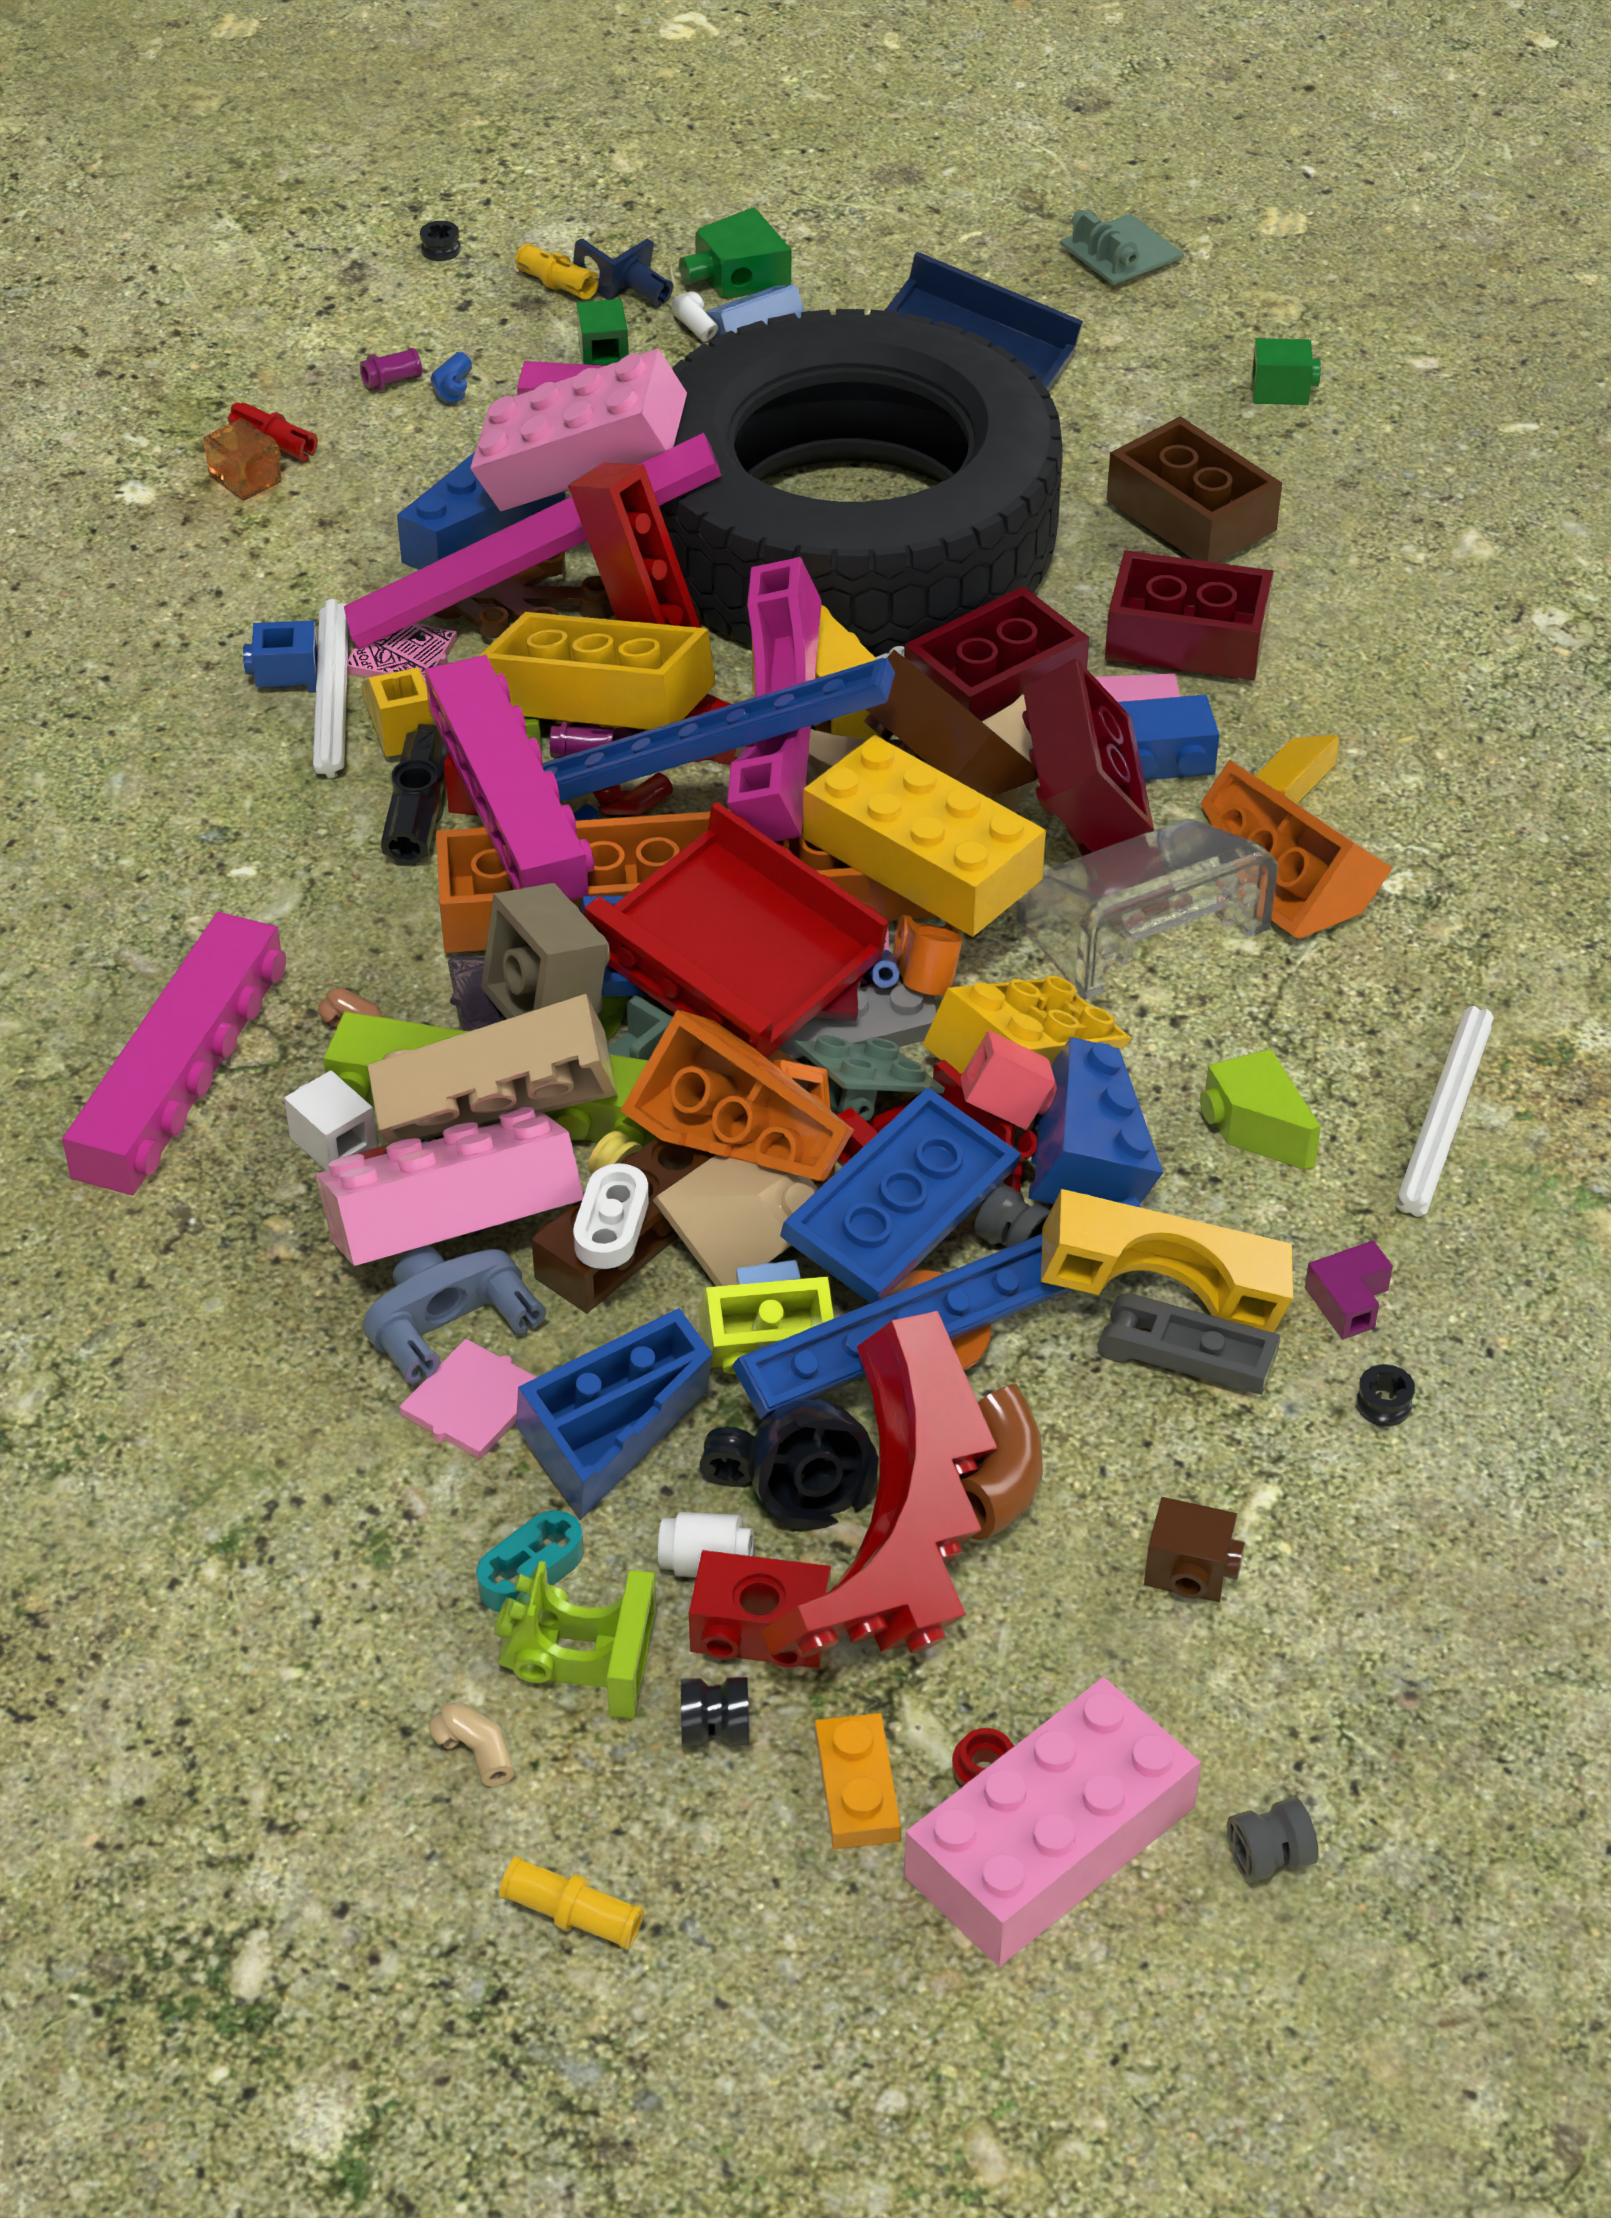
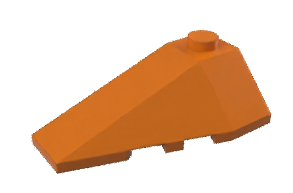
(731, 1101)

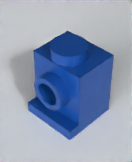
(282, 654)

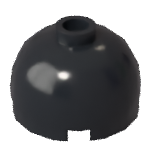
(811, 1463)

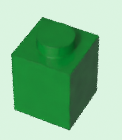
(602, 331)
(1284, 371)

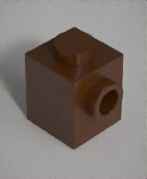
(1193, 1550)

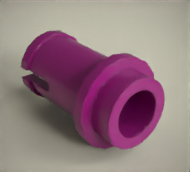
(390, 368)
(570, 740)

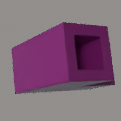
(1346, 1287)

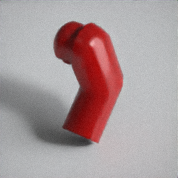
(634, 801)

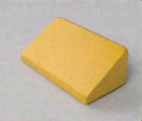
(1300, 765)

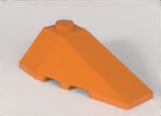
(1319, 871)

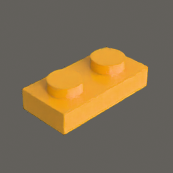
(857, 1781)

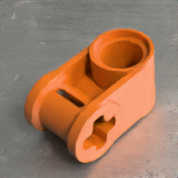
(927, 955)

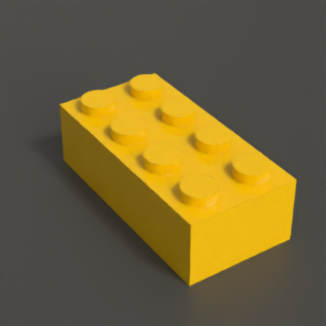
(603, 669)
(923, 835)

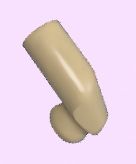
(478, 1732)

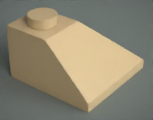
(733, 1213)

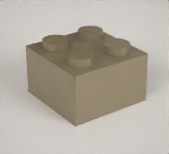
(541, 952)

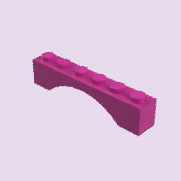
(784, 624)

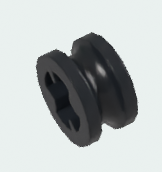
(440, 240)
(1384, 1411)
(726, 1456)

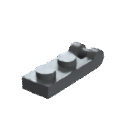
(1189, 1342)

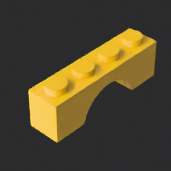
(1230, 1270)

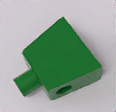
(738, 256)

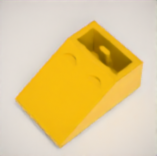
(1027, 1012)

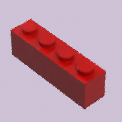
(632, 546)

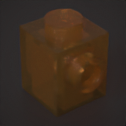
(243, 459)

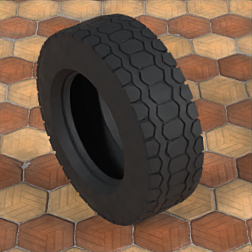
(879, 395)

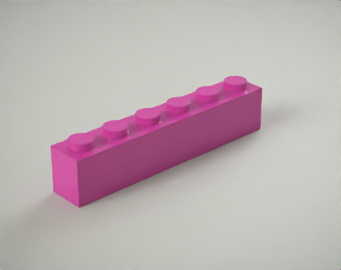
(507, 777)
(174, 1054)

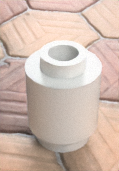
(689, 1533)

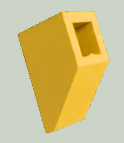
(396, 707)

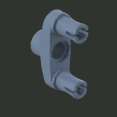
(439, 1291)

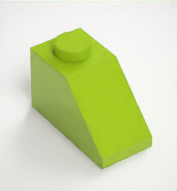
(1261, 1109)

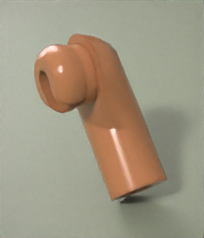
(343, 1000)

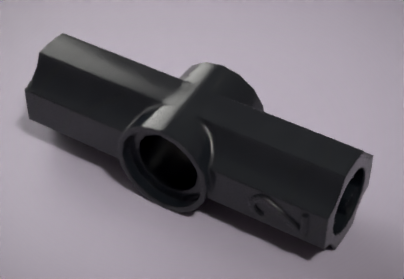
(415, 796)

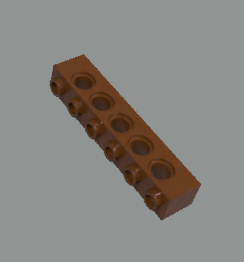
(553, 1244)

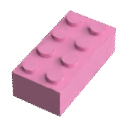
(566, 428)
(448, 1185)
(1050, 1820)

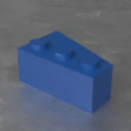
(456, 516)
(1094, 1130)
(612, 1406)

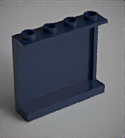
(1024, 327)

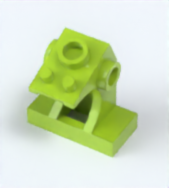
(620, 1630)

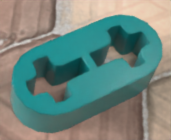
(524, 1550)

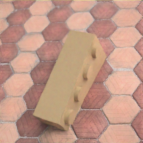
(531, 1060)

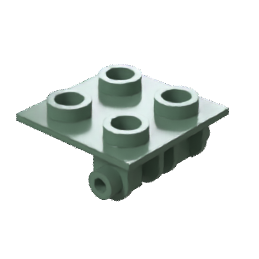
(1118, 247)
(863, 1069)

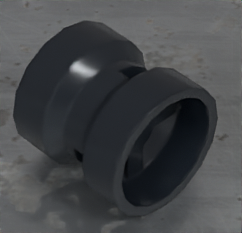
(714, 1711)

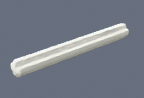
(331, 690)
(1444, 1112)

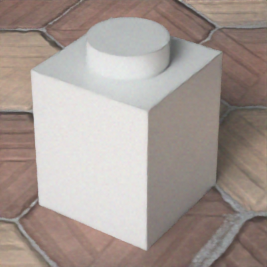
(330, 1119)

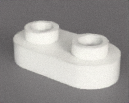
(604, 1226)

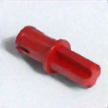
(288, 436)

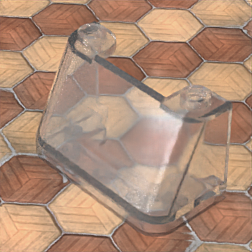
(1105, 901)

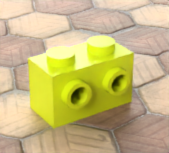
(759, 1314)

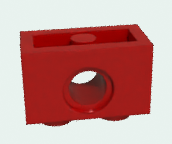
(737, 1587)

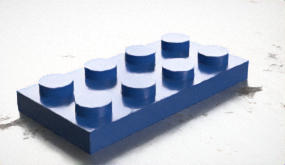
(900, 1196)

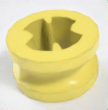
(612, 1150)

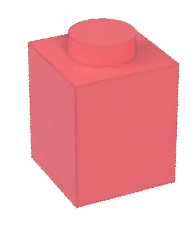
(1008, 1080)

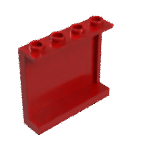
(740, 934)

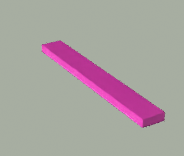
(511, 550)

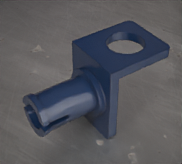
(626, 271)

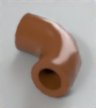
(1012, 1472)

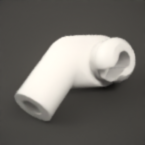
(689, 311)

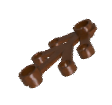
(518, 592)

